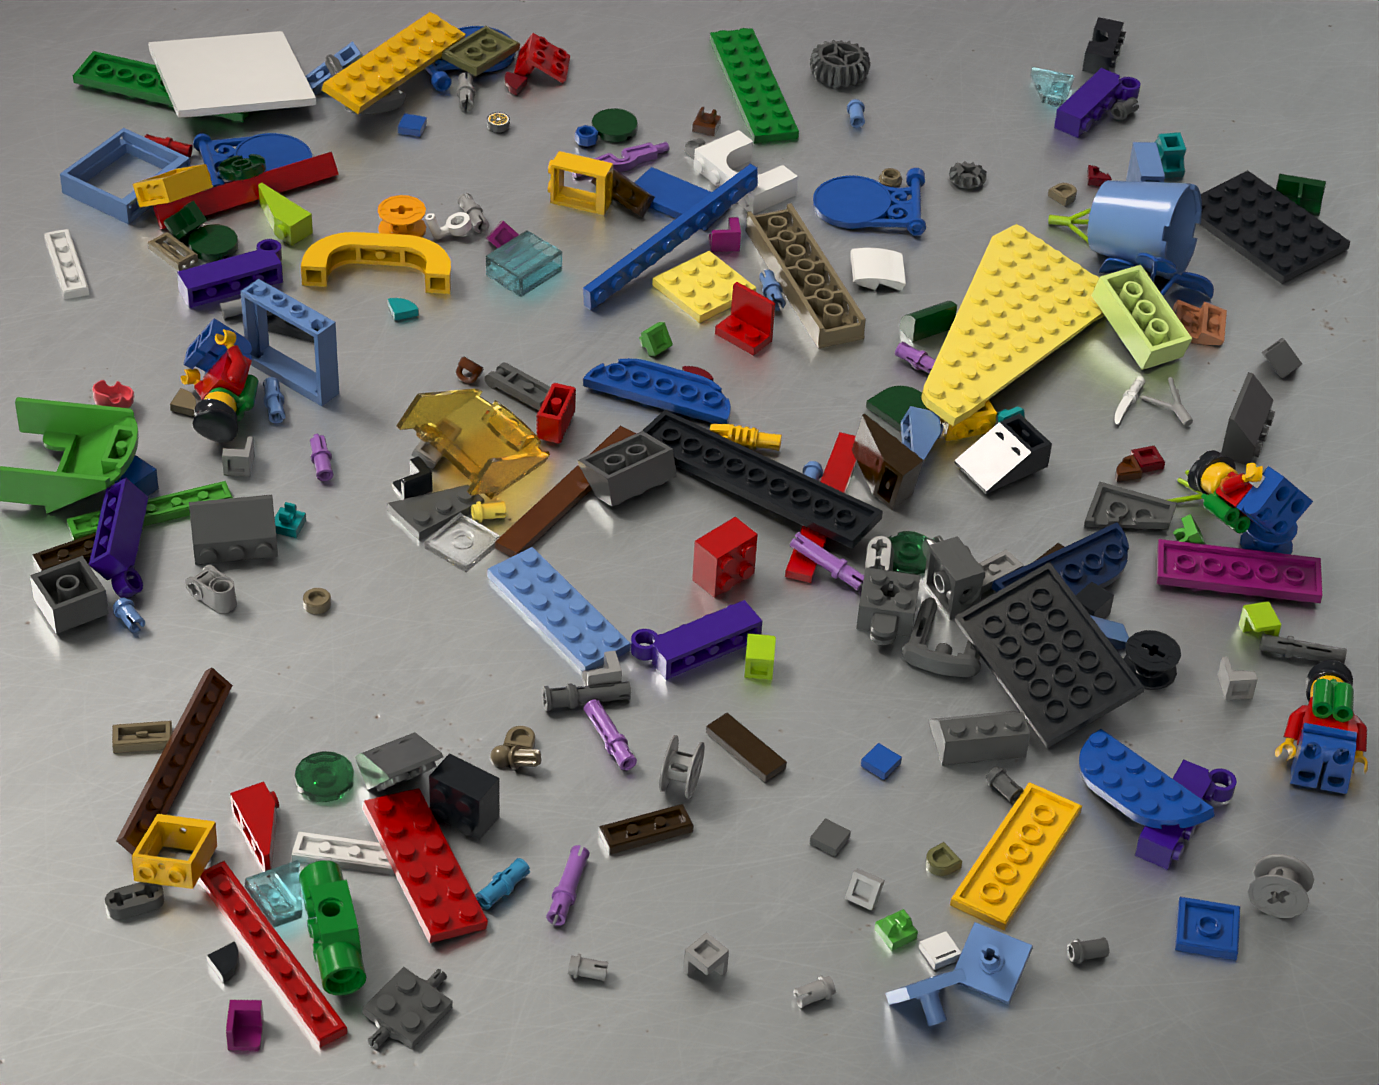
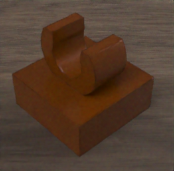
(706, 123)

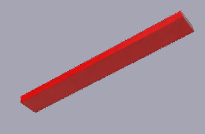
(246, 190)
(837, 475)
(272, 955)

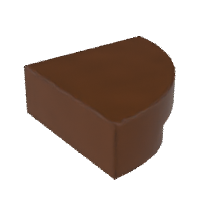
(1128, 469)

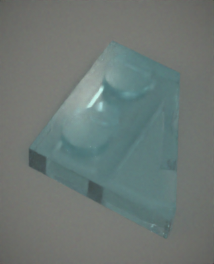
(277, 893)

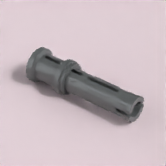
(572, 696)

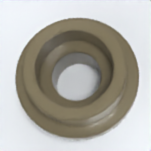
(890, 177)

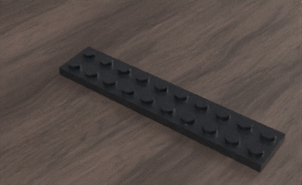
(765, 481)

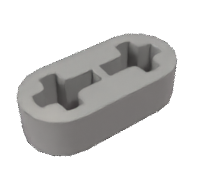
(887, 554)

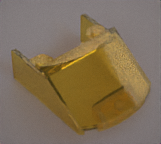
(476, 437)

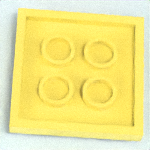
(700, 286)

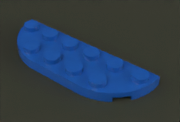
(662, 388)
(1138, 786)

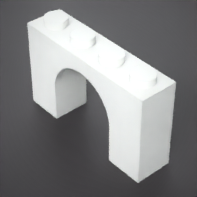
(733, 150)

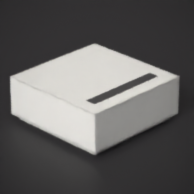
(940, 950)

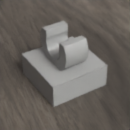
(864, 889)

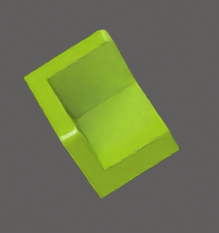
(1259, 618)
(760, 656)

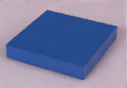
(1207, 928)

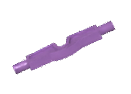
(632, 156)

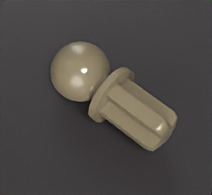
(503, 756)

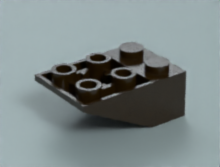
(885, 463)

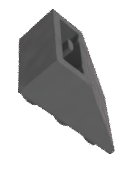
(397, 761)

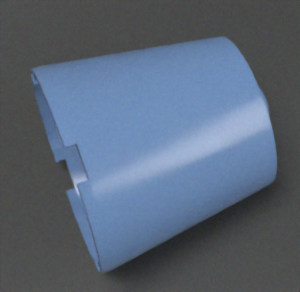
(1145, 219)

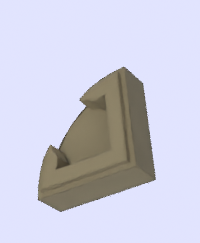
(183, 402)

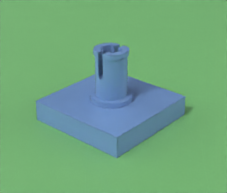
(993, 962)
(927, 992)

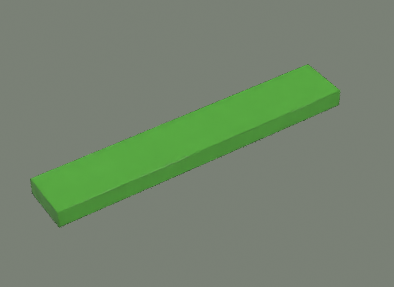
(158, 508)

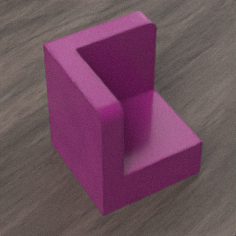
(501, 234)
(728, 239)
(244, 1025)

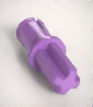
(321, 457)

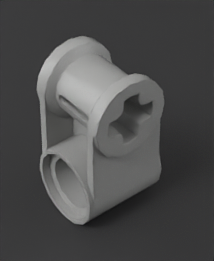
(213, 589)

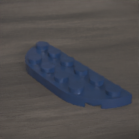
(1092, 559)

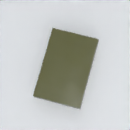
(480, 50)

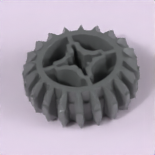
(840, 63)

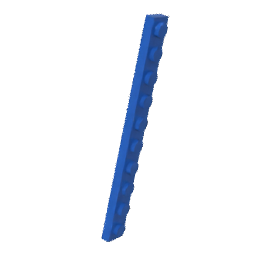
(670, 237)

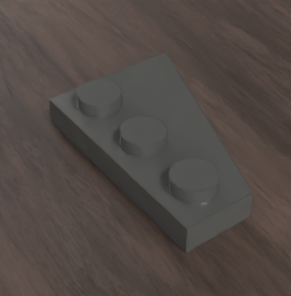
(1128, 509)
(431, 511)

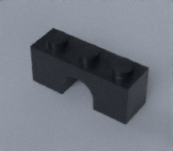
(1105, 45)

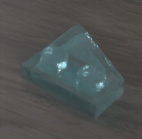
(1052, 85)

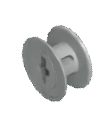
(681, 766)
(1281, 885)

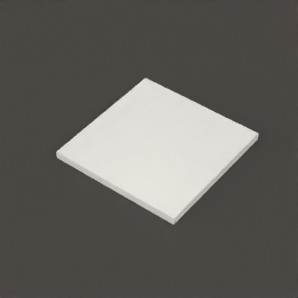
(231, 74)

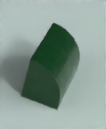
(928, 321)

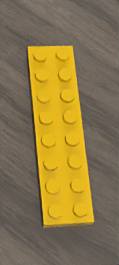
(392, 62)

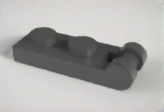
(518, 384)

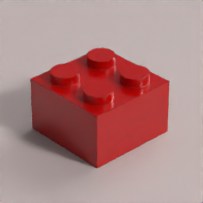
(724, 557)

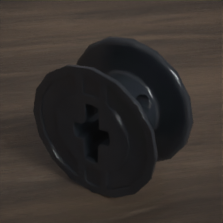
(1156, 664)

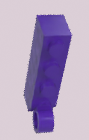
(1093, 100)
(231, 275)
(119, 537)
(697, 641)
(1166, 844)

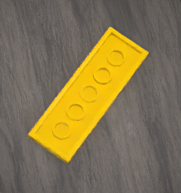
(1016, 856)

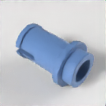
(856, 109)
(813, 469)
(125, 610)

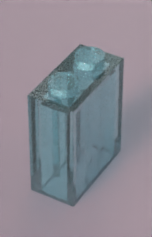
(523, 263)

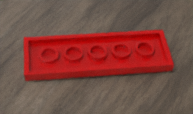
(424, 865)

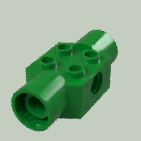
(332, 927)

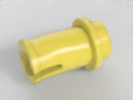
(488, 511)

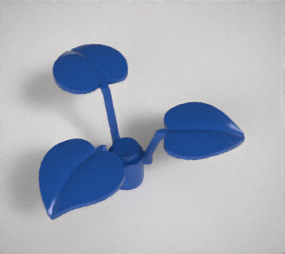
(1186, 279)

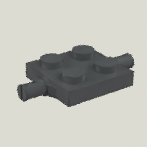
(407, 1008)

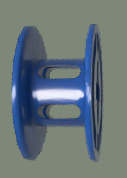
(1258, 539)

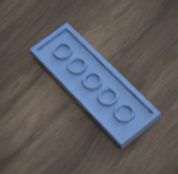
(558, 609)

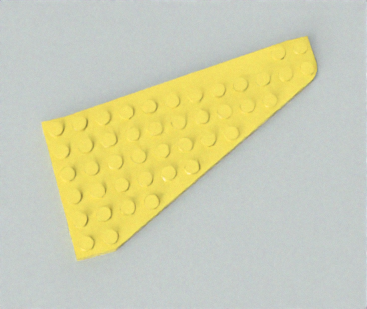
(1012, 317)

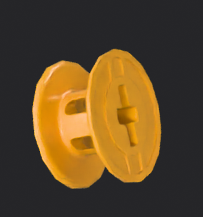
(402, 216)

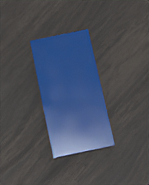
(672, 194)

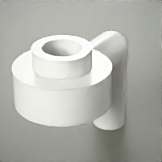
(456, 225)

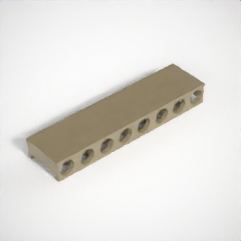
(805, 279)

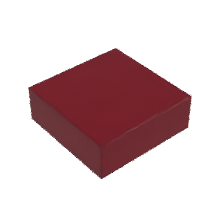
(1148, 458)

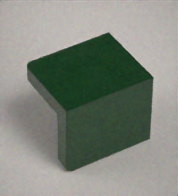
(185, 221)

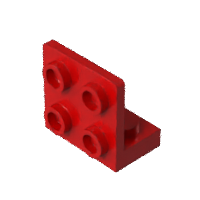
(543, 55)
(750, 320)

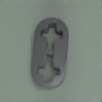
(134, 900)

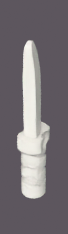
(1129, 397)

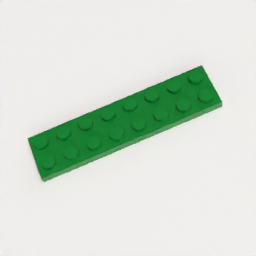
(130, 79)
(753, 86)

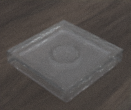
(462, 542)

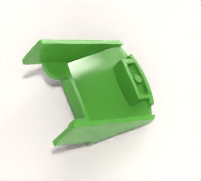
(96, 447)

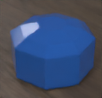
(586, 135)

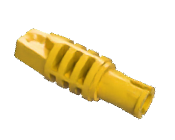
(748, 437)

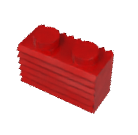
(556, 413)

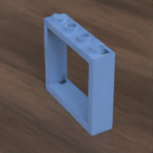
(75, 177)
(316, 386)

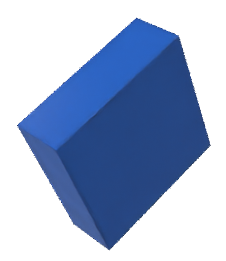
(412, 125)
(881, 761)

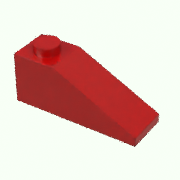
(256, 816)

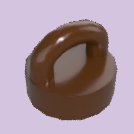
(472, 367)

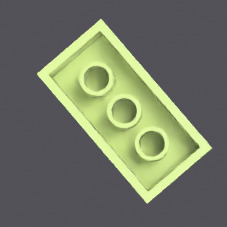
(1141, 317)

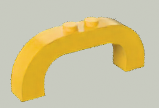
(377, 249)

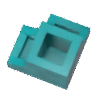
(1172, 153)

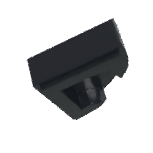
(224, 961)

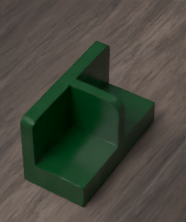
(1302, 191)

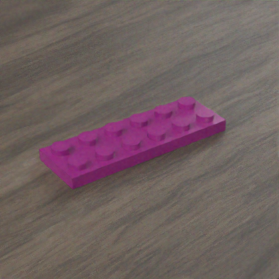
(1239, 571)

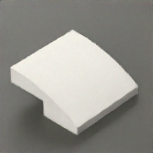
(877, 267)

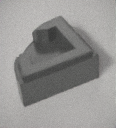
(692, 145)

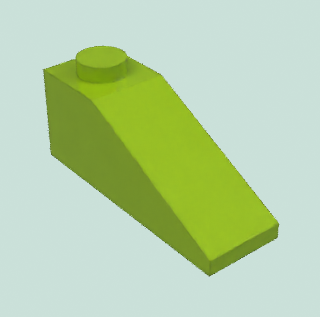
(285, 217)

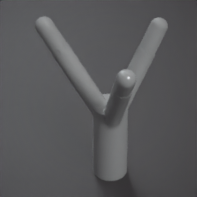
(1177, 407)

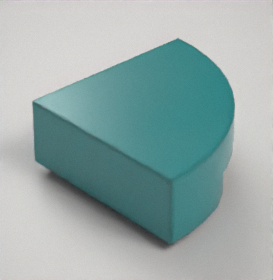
(402, 308)

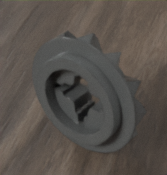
(974, 176)

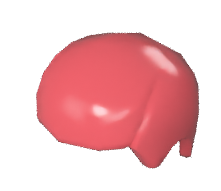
(112, 396)

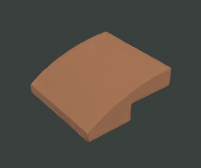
(1203, 324)

